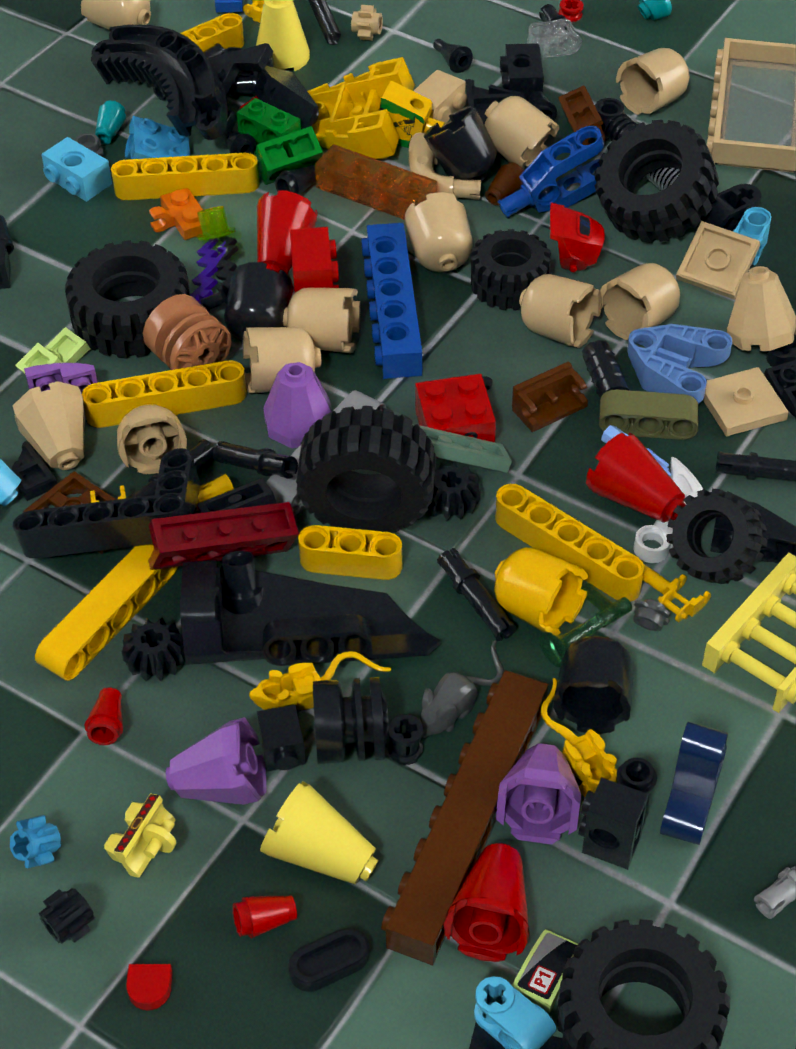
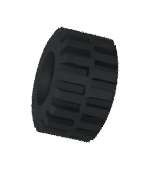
(506, 265)
(688, 531)

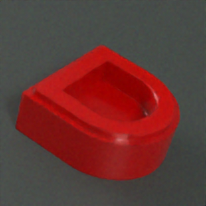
(149, 985)

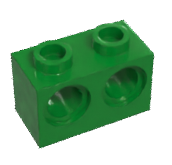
(265, 121)
(287, 153)

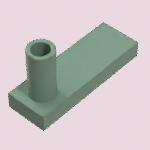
(468, 450)

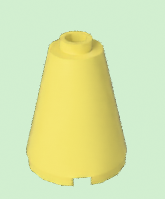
(284, 34)
(319, 838)

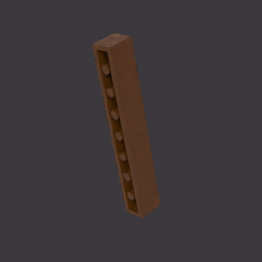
(465, 818)

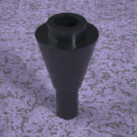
(456, 56)
(241, 143)

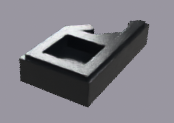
(33, 472)

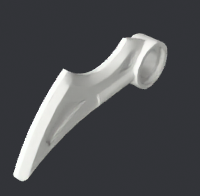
(689, 486)

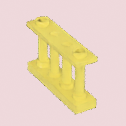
(746, 624)

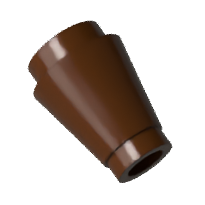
(504, 183)

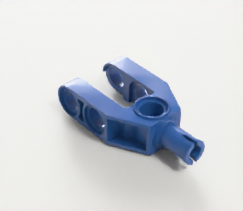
(539, 178)

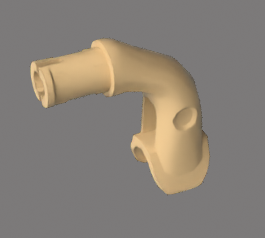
(422, 163)

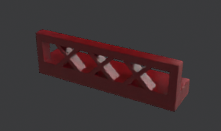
(216, 533)

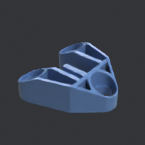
(670, 352)

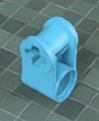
(756, 225)
(511, 1017)

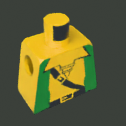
(408, 112)

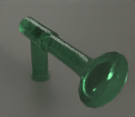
(556, 646)

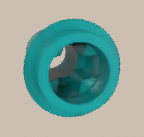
(109, 120)

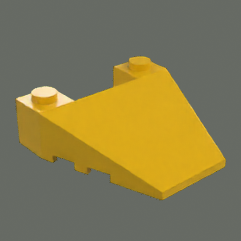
(351, 111)

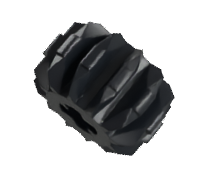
(454, 491)
(153, 649)

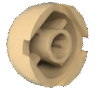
(147, 436)

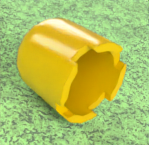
(540, 589)

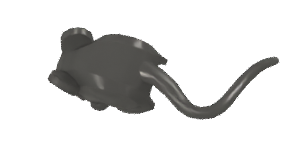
(453, 698)

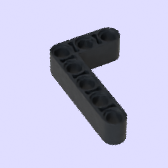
(111, 522)

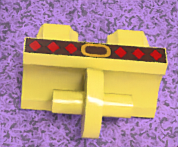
(145, 836)

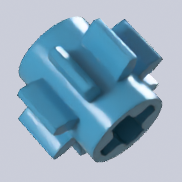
(35, 841)

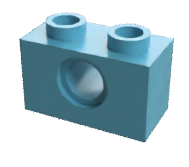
(76, 169)

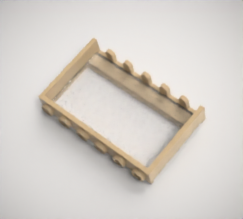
(754, 106)

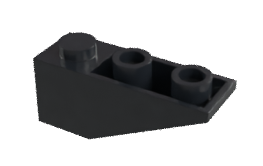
(286, 93)
(779, 535)

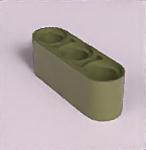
(650, 414)

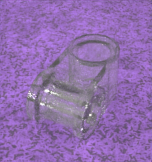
(552, 36)

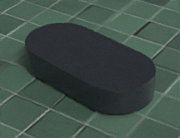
(329, 959)

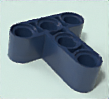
(694, 782)

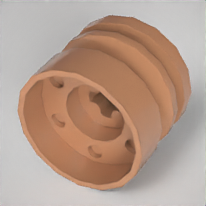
(185, 333)

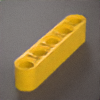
(199, 173)
(177, 390)
(559, 534)
(102, 614)

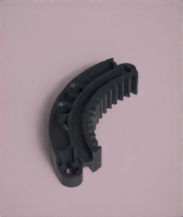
(173, 65)

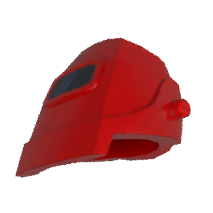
(578, 237)

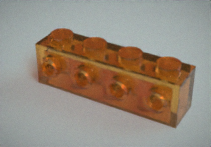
(371, 181)

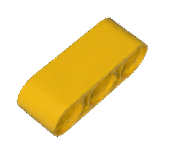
(224, 29)
(350, 552)

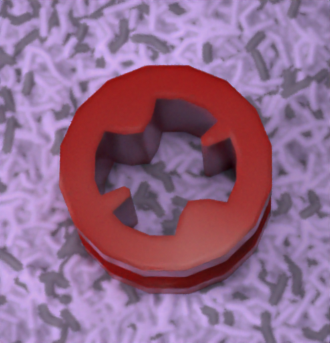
(571, 9)

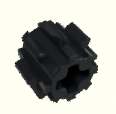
(66, 915)

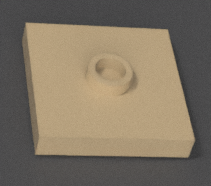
(717, 259)
(743, 402)

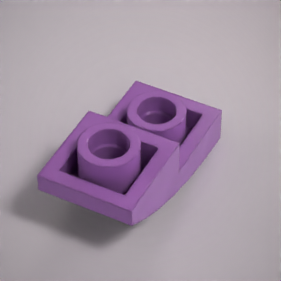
(70, 373)

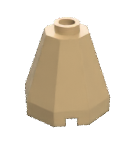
(761, 312)
(53, 423)

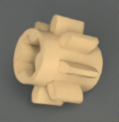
(366, 22)

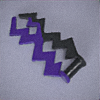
(203, 293)

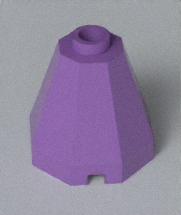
(294, 404)
(220, 767)
(539, 796)

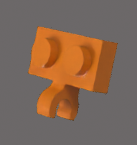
(177, 210)

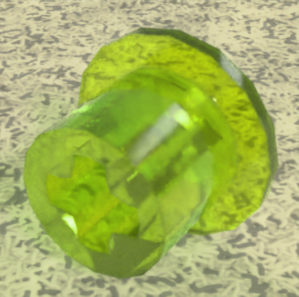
(214, 223)

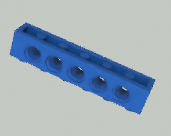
(393, 301)

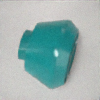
(655, 8)

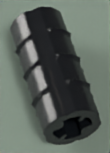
(603, 367)

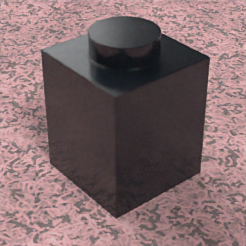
(281, 738)

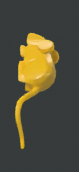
(297, 684)
(584, 753)

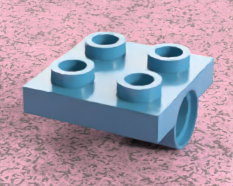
(154, 140)

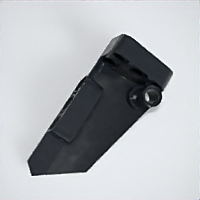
(285, 619)

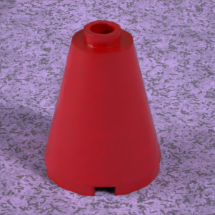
(274, 220)
(634, 479)
(491, 907)

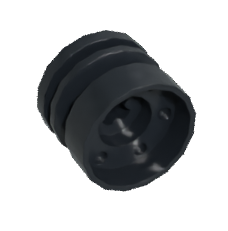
(349, 720)

